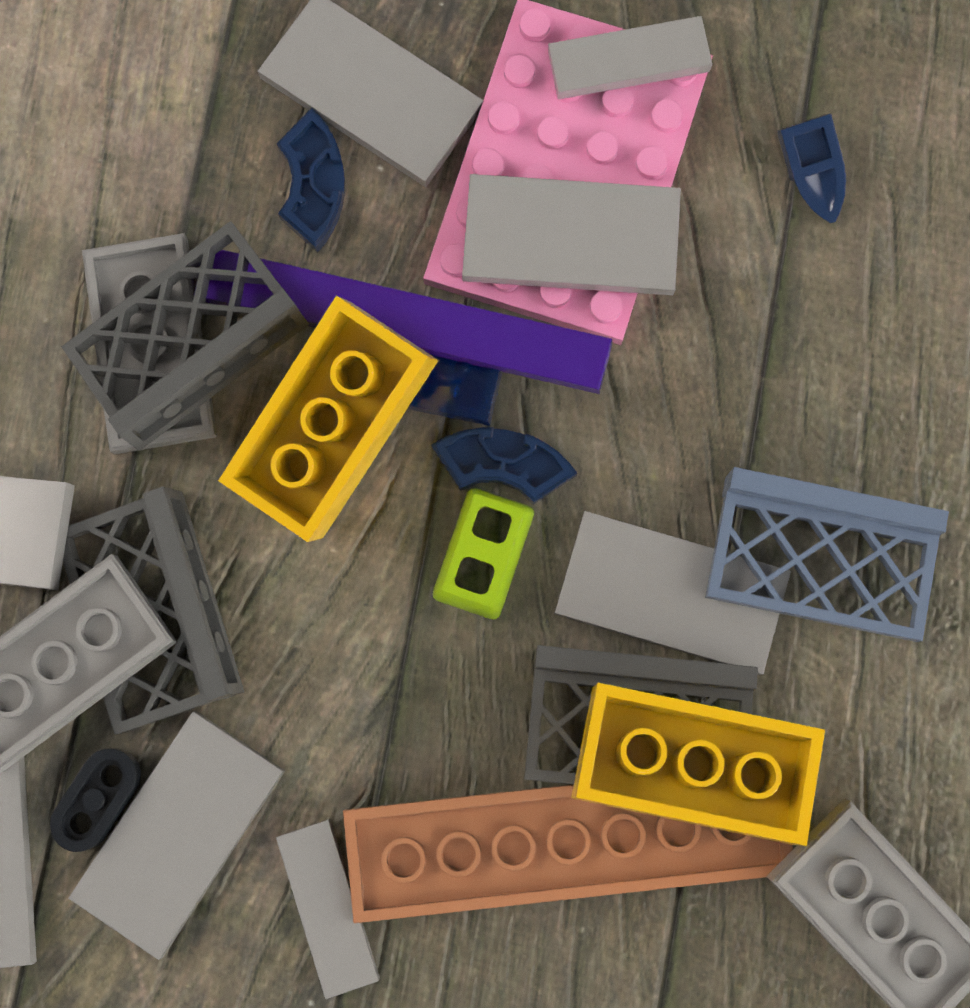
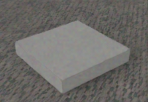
(33, 531)

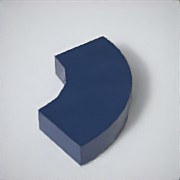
(316, 182)
(503, 458)

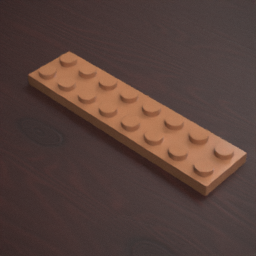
(530, 851)

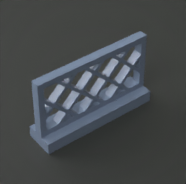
(833, 508)

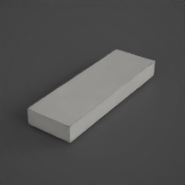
(629, 57)
(325, 908)

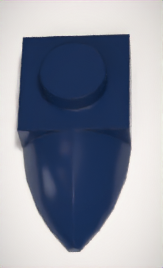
(816, 164)

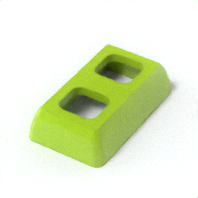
(501, 556)

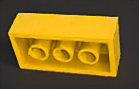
(327, 420)
(699, 764)

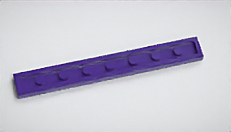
(437, 325)

